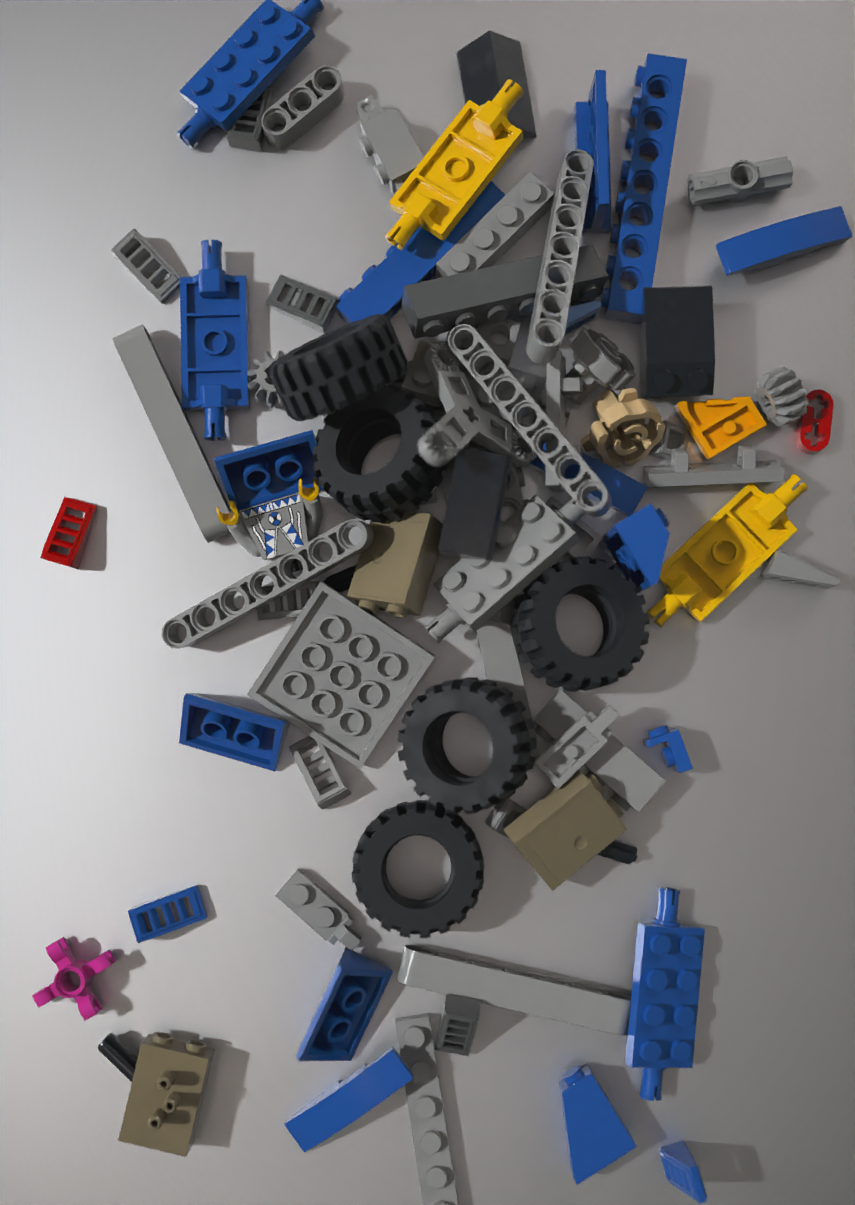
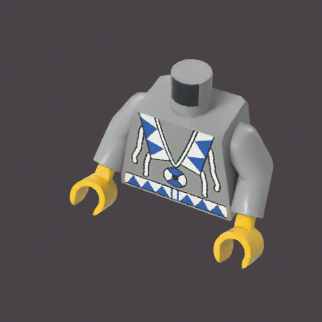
(277, 525)

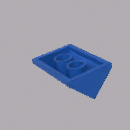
(268, 470)
(232, 731)
(345, 1009)

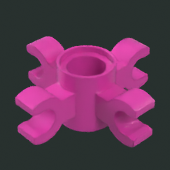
(87, 1001)

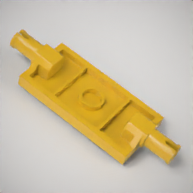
(457, 168)
(726, 550)

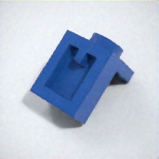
(674, 752)

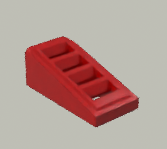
(81, 536)

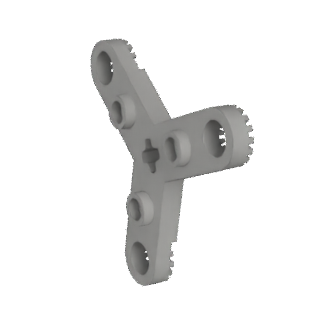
(465, 418)

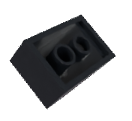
(677, 341)

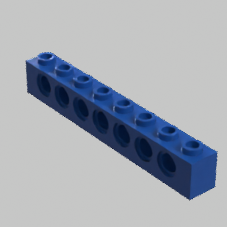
(666, 77)

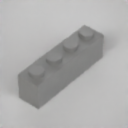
(498, 228)
(611, 765)

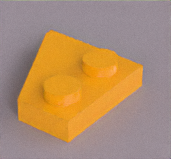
(719, 422)

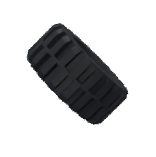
(338, 368)
(349, 437)
(619, 611)
(426, 755)
(413, 915)

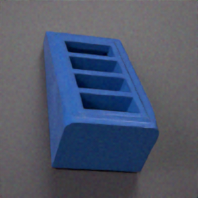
(139, 923)
(683, 1170)

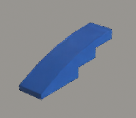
(783, 240)
(623, 489)
(349, 1099)

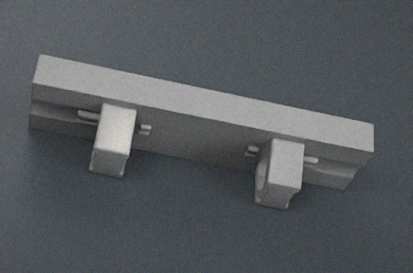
(557, 389)
(685, 474)

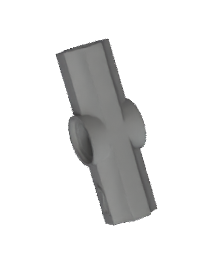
(758, 176)

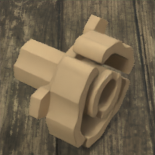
(623, 427)

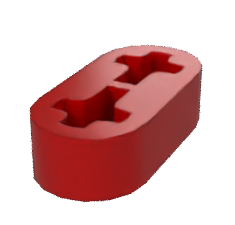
(822, 423)

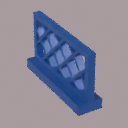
(593, 137)

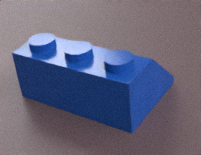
(640, 545)

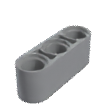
(306, 92)

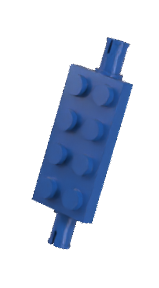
(246, 66)
(214, 341)
(664, 995)

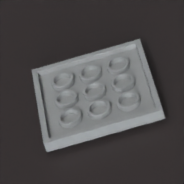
(341, 674)

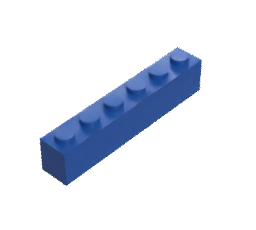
(384, 284)

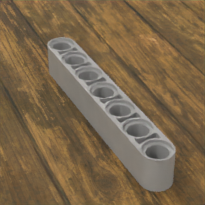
(560, 257)
(521, 405)
(173, 430)
(251, 585)
(515, 989)

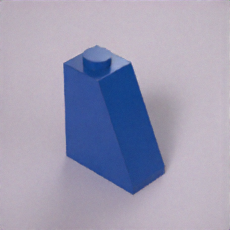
(591, 1124)

